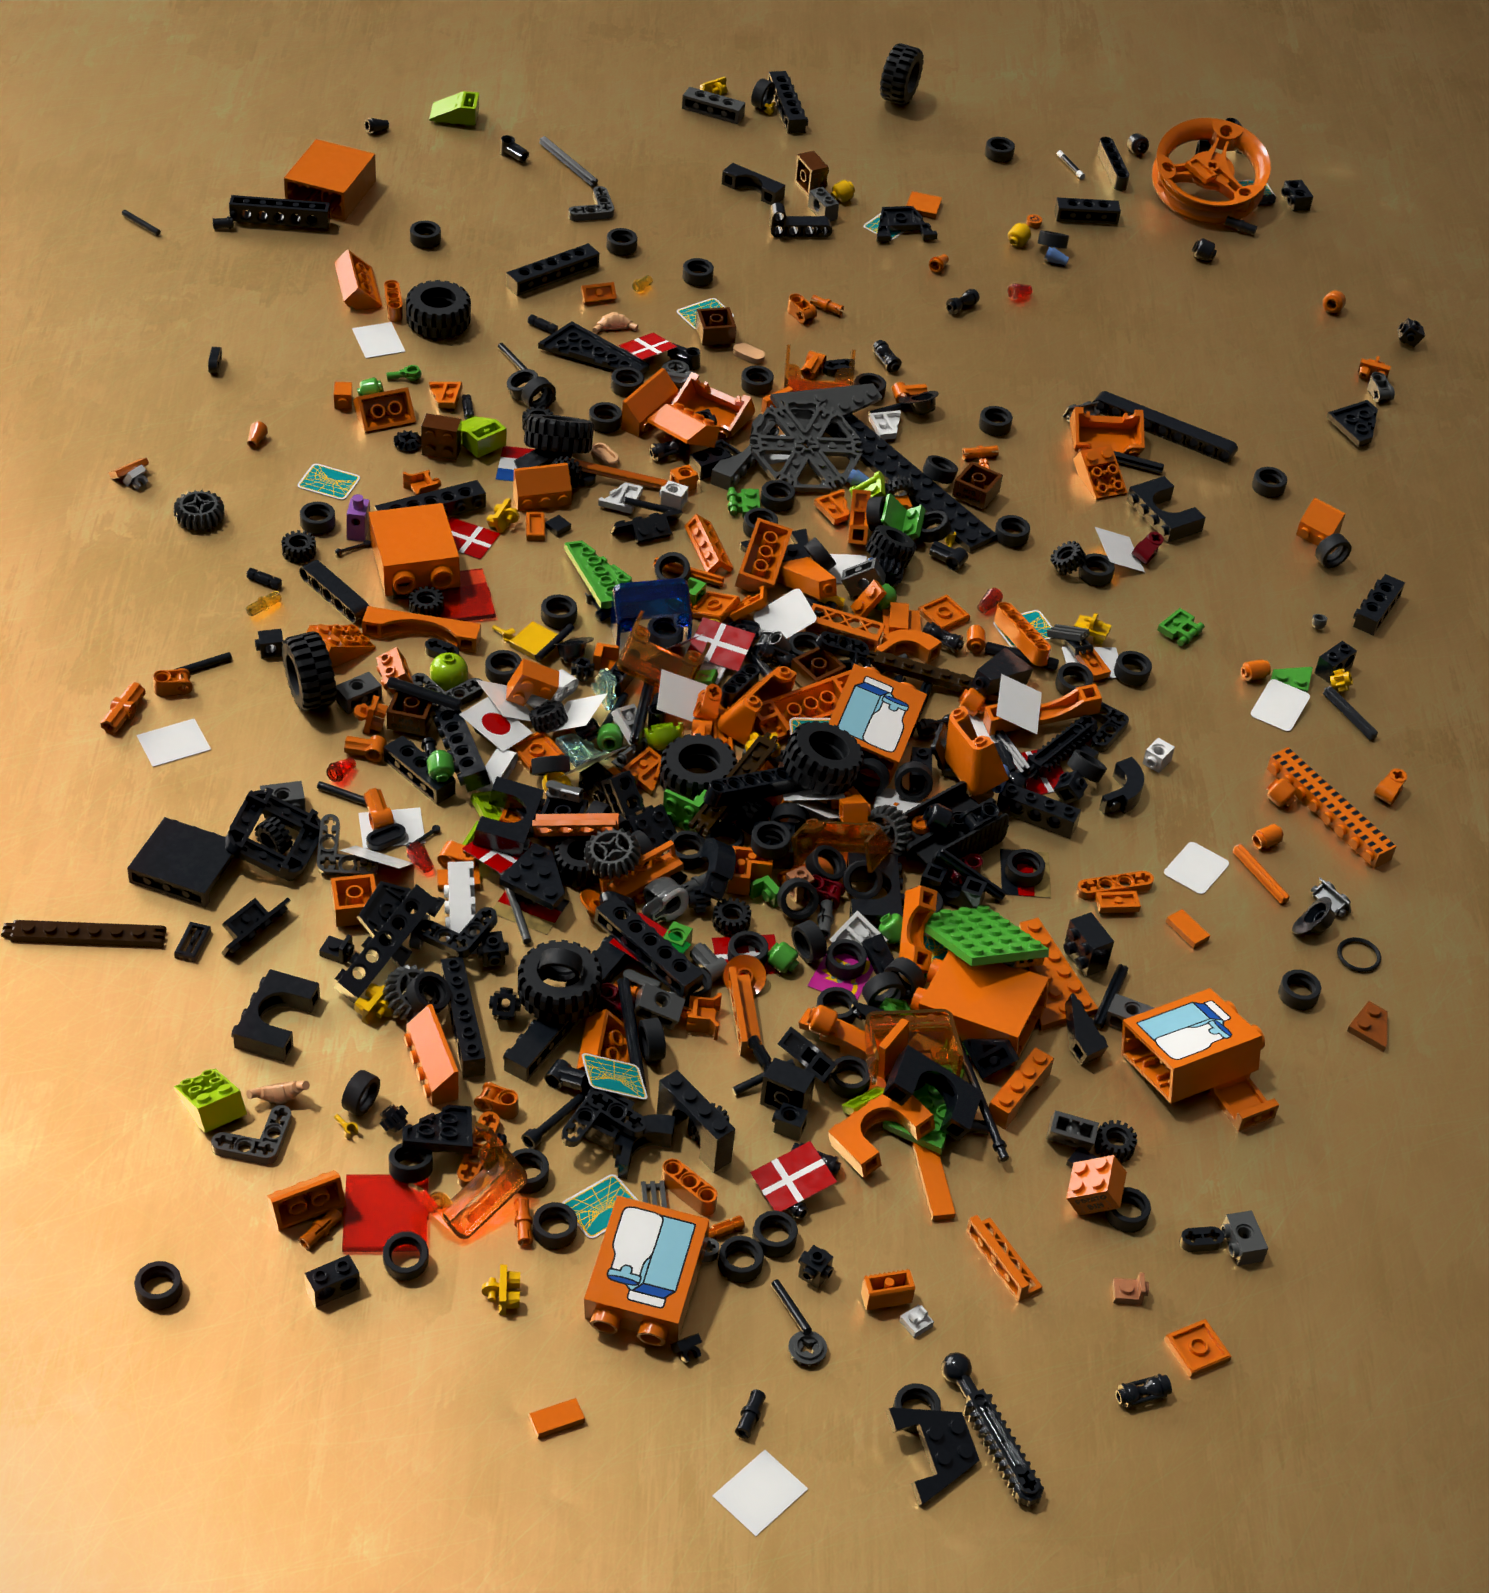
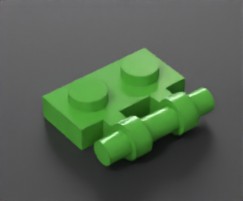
(748, 497)
(1176, 625)

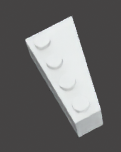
(460, 897)

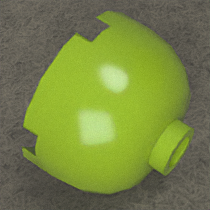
(448, 670)
(663, 734)

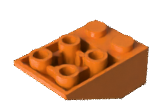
(1100, 472)
(343, 642)

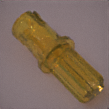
(263, 603)

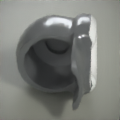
(664, 899)

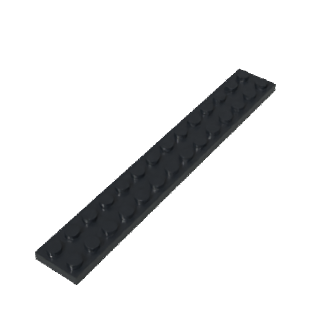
(882, 457)

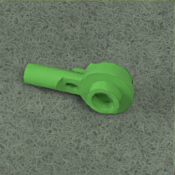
(411, 373)

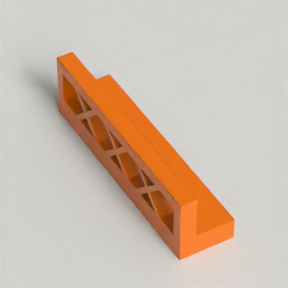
(707, 544)
(843, 628)
(574, 824)
(642, 875)
(743, 1009)
(1000, 1260)

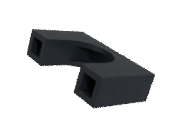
(1170, 525)
(510, 837)
(892, 903)
(274, 991)
(959, 1095)
(682, 1099)

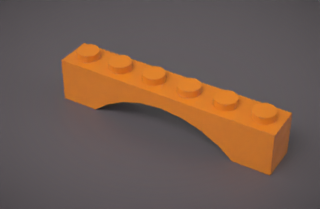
(387, 622)
(1079, 702)

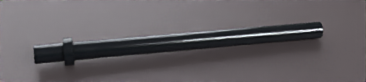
(999, 1145)

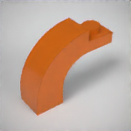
(858, 522)
(911, 643)

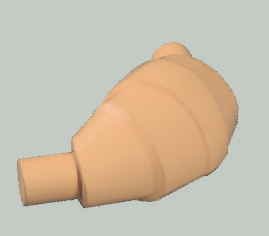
(614, 321)
(280, 1092)

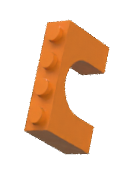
(849, 1137)

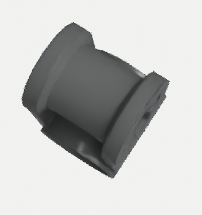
(1380, 387)
(775, 639)

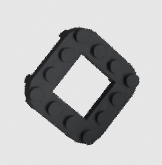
(265, 803)

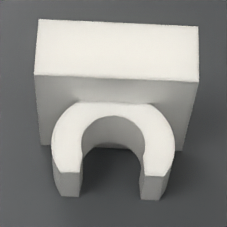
(134, 476)
(916, 1321)

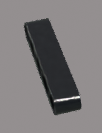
(1113, 163)
(334, 590)

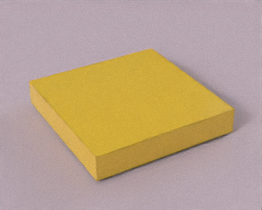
(532, 640)

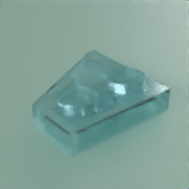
(605, 683)

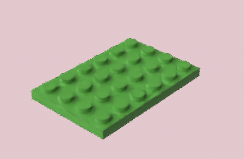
(982, 936)

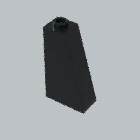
(1005, 662)

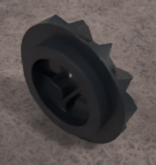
(412, 444)

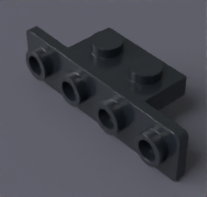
(648, 528)
(248, 920)

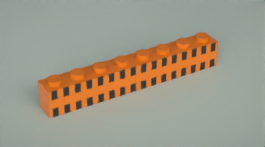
(1332, 808)

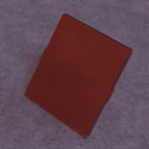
(470, 600)
(378, 1210)

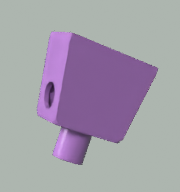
(358, 510)

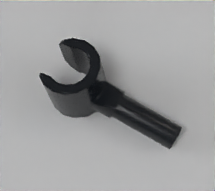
(591, 601)

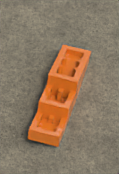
(848, 1037)

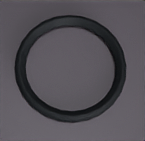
(1378, 954)

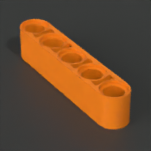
(1022, 634)

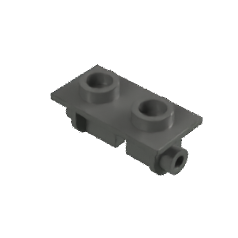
(1088, 406)
(629, 754)
(1340, 902)

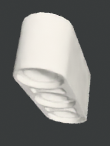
(567, 686)
(500, 765)

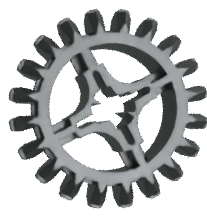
(199, 510)
(894, 826)
(610, 847)
(396, 989)

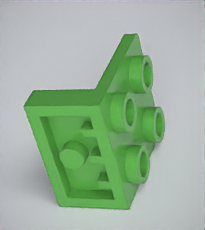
(905, 520)
(681, 809)

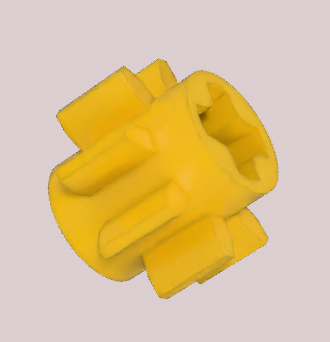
(1341, 680)

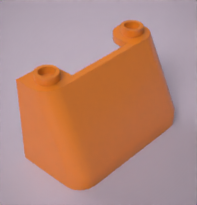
(729, 411)
(1123, 433)
(741, 716)
(972, 757)

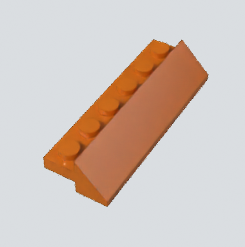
(811, 701)

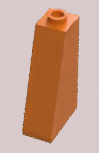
(808, 577)

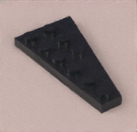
(586, 346)

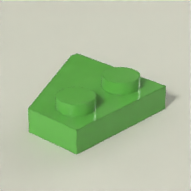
(1294, 677)

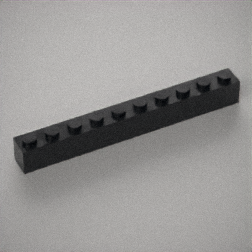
(543, 1037)

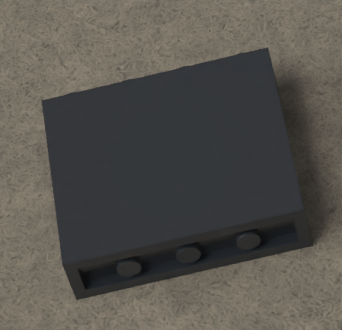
(181, 862)

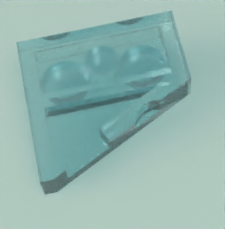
(578, 749)

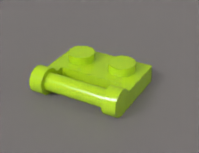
(874, 484)

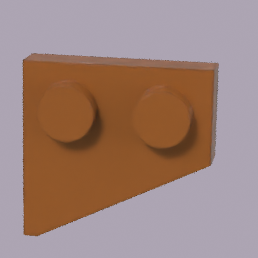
(1371, 1026)

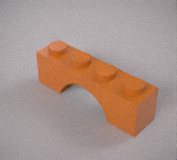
(852, 807)
(918, 908)
(1011, 1096)

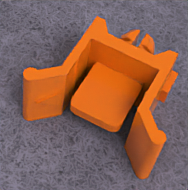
(420, 482)
(702, 1014)

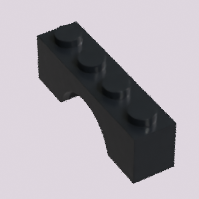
(739, 177)

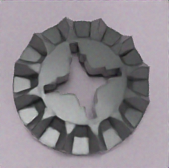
(680, 366)
(813, 1340)

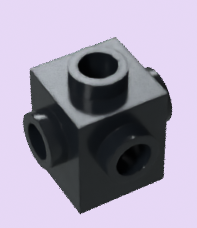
(1410, 332)
(1070, 787)
(493, 949)
(499, 1009)
(815, 1266)

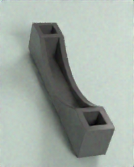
(730, 470)

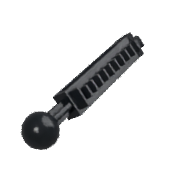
(1056, 750)
(1016, 1470)

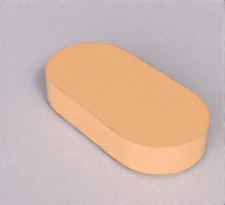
(749, 353)
(605, 455)

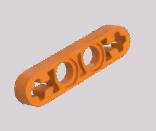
(1138, 881)
(476, 1167)

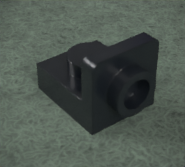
(337, 949)

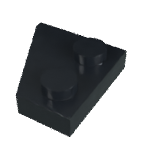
(990, 1054)

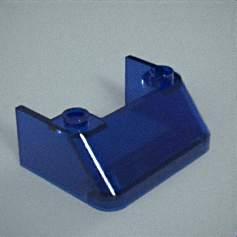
(655, 599)

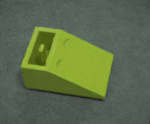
(456, 109)
(483, 435)
(211, 1099)

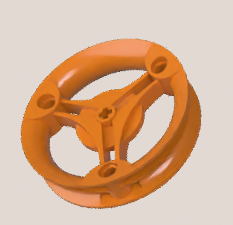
(1223, 136)

